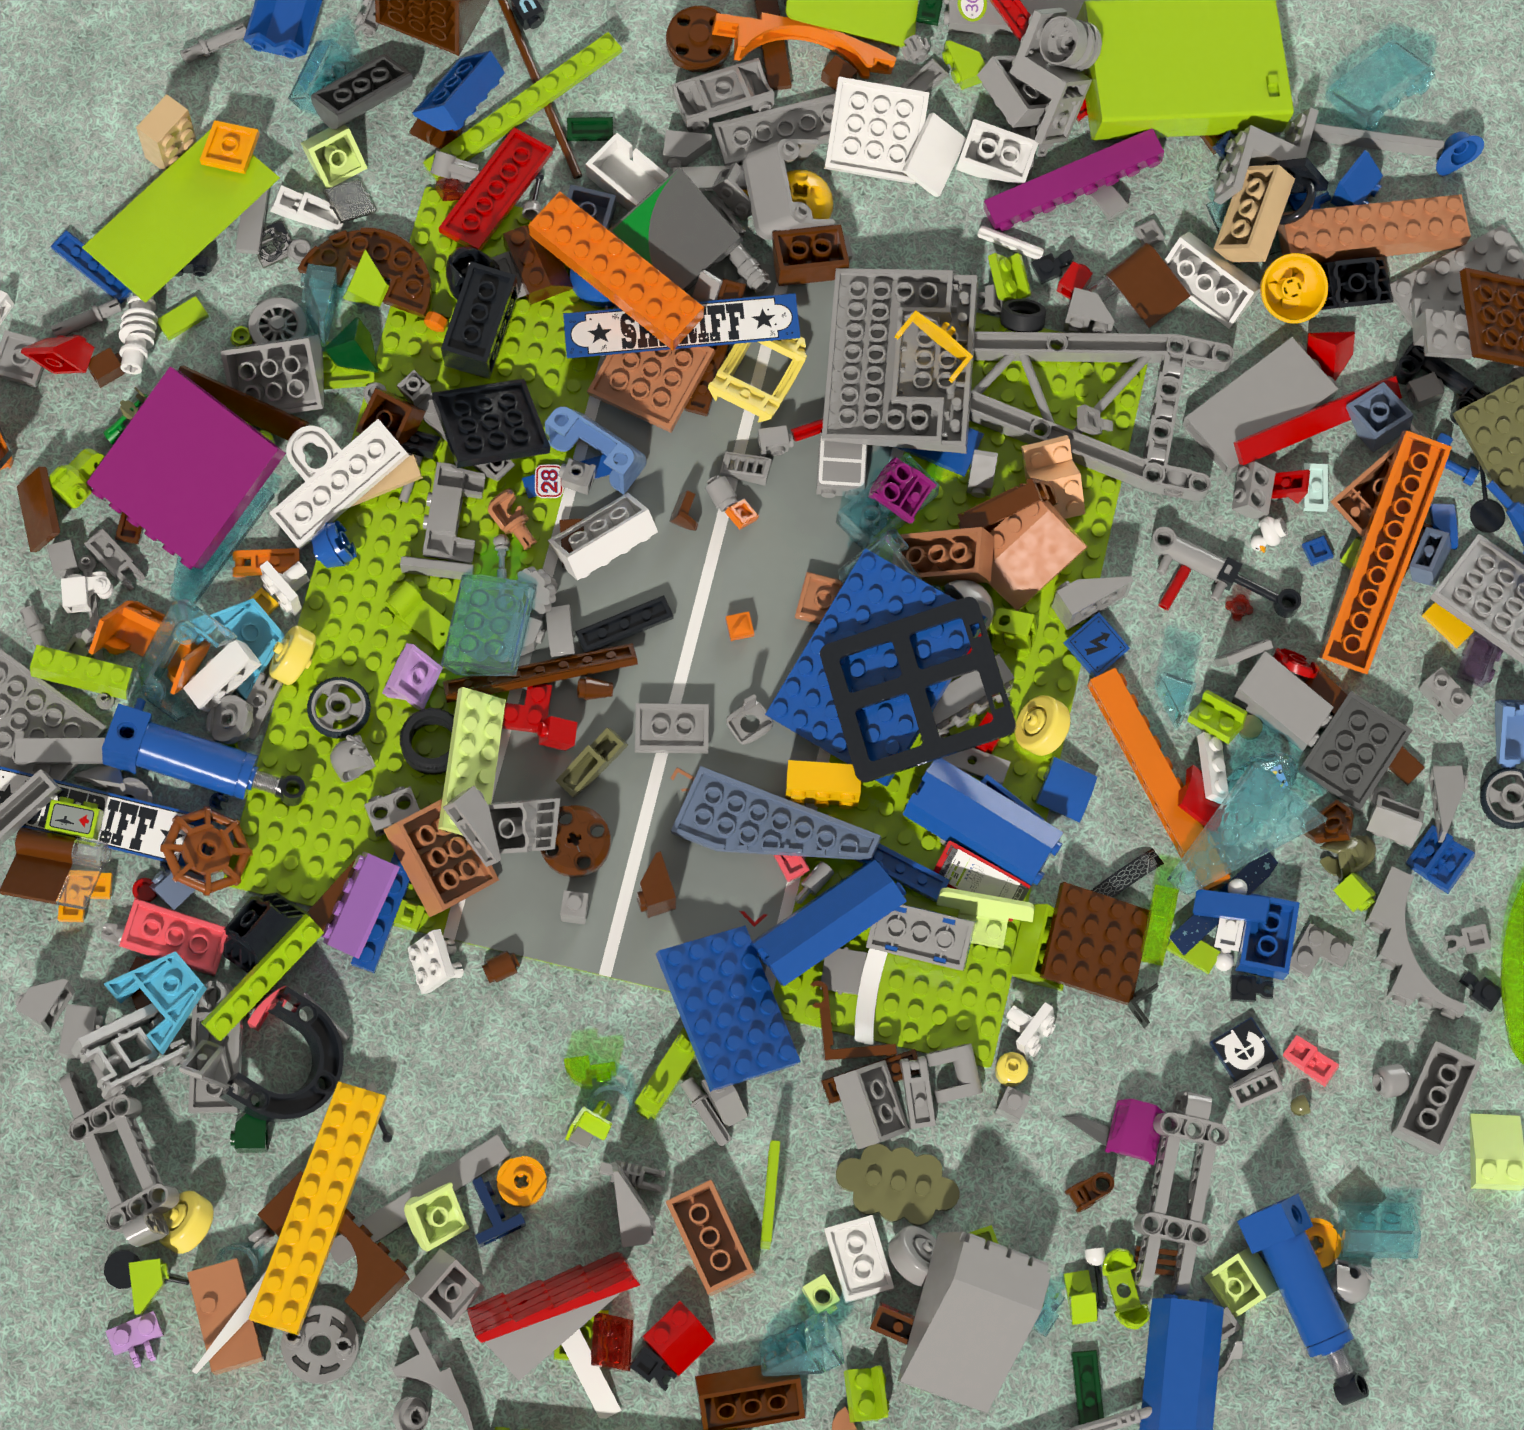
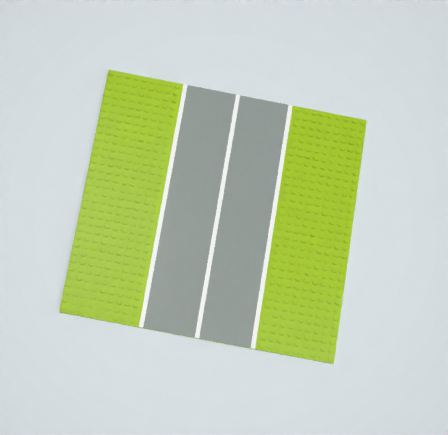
(679, 661)

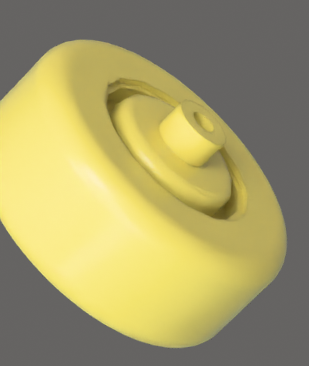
(292, 655)
(1042, 725)
(187, 1222)

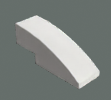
(305, 209)

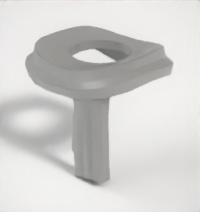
(754, 708)

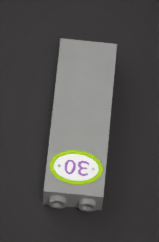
(983, 18)

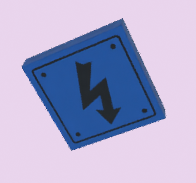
(1096, 645)

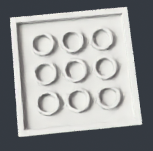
(874, 128)

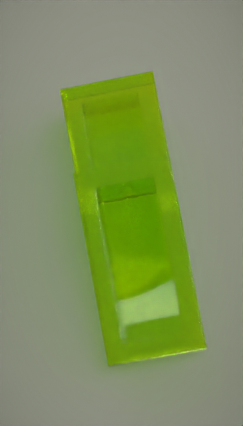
(1159, 924)

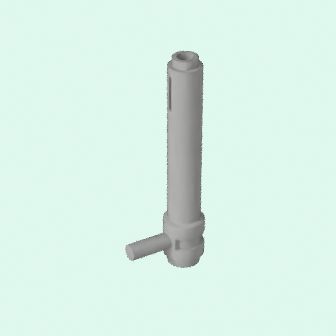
(749, 269)

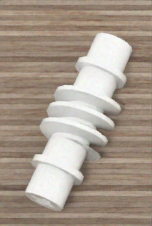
(137, 333)

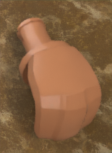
(515, 523)

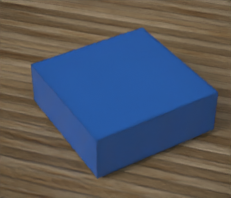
(1317, 550)

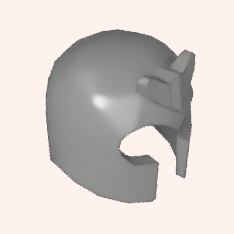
(351, 758)
(1351, 1281)

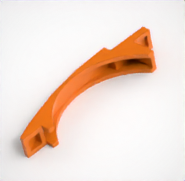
(752, 33)

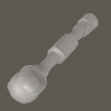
(501, 545)

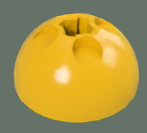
(814, 192)
(1304, 292)

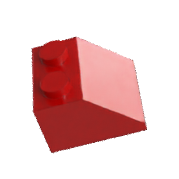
(61, 354)
(678, 1338)

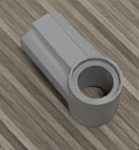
(450, 166)

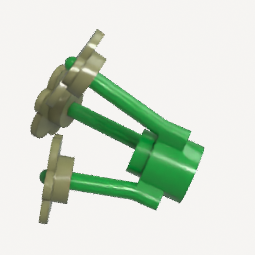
(128, 410)

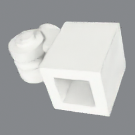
(79, 589)

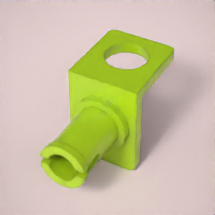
(592, 1121)

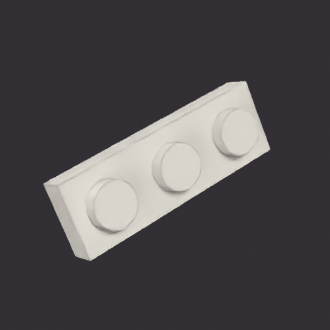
(1213, 767)

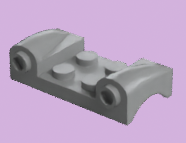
(722, 93)

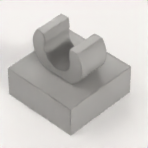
(992, 302)

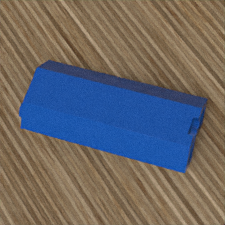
(282, 26)
(983, 822)
(829, 921)
(1182, 1364)

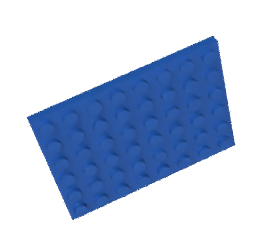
(869, 598)

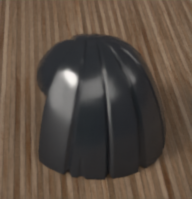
(458, 265)

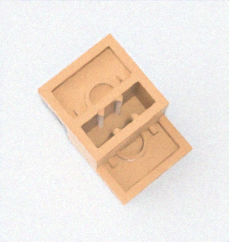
(1053, 463)

